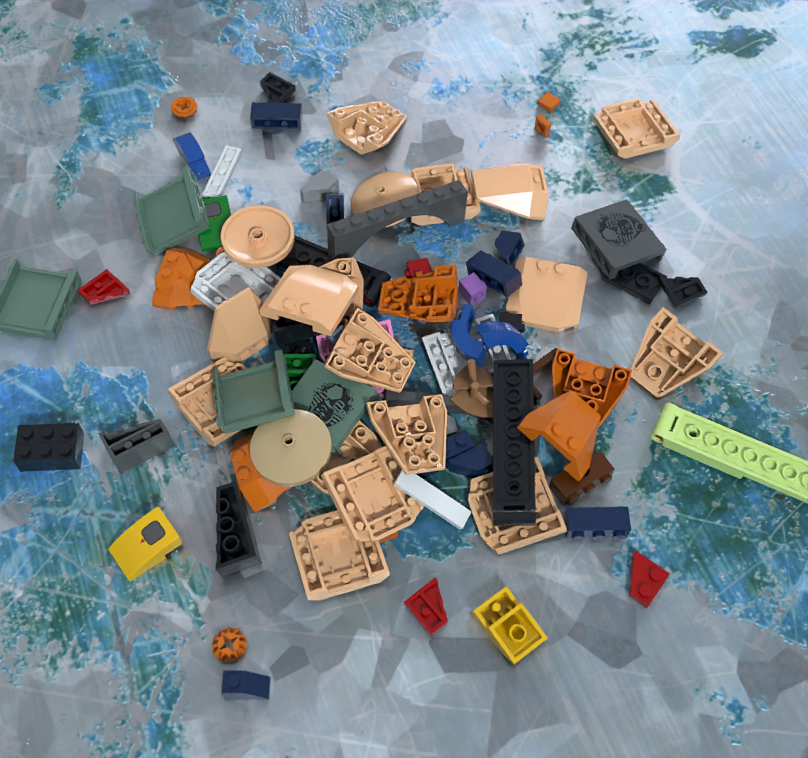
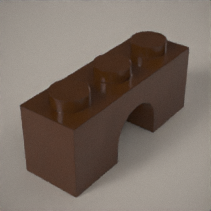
(569, 489)

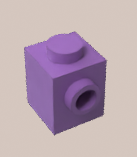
(472, 289)

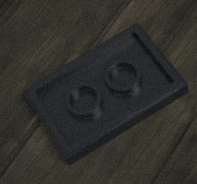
(637, 281)

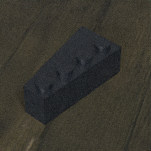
(235, 536)

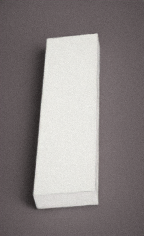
(222, 172)
(433, 499)

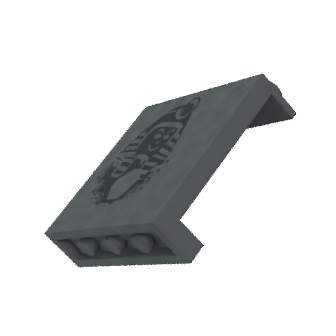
(617, 237)

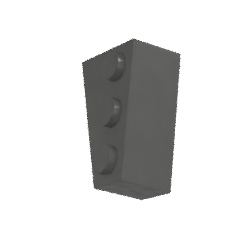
(136, 444)

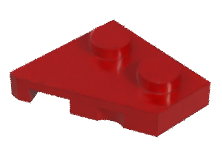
(103, 288)
(645, 579)
(428, 607)

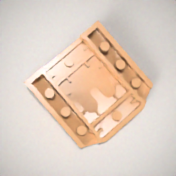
(636, 127)
(439, 175)
(549, 294)
(311, 297)
(196, 400)
(368, 498)
(507, 538)
(332, 561)

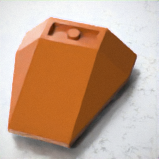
(593, 383)

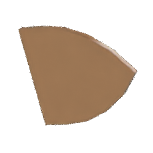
(471, 374)
(475, 401)

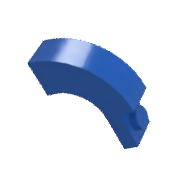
(193, 155)
(503, 333)
(465, 344)

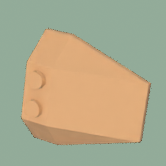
(670, 355)

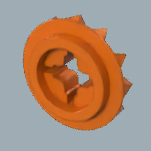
(182, 102)
(226, 654)

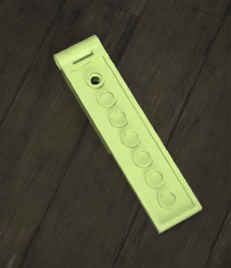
(731, 451)

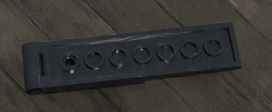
(309, 253)
(511, 448)

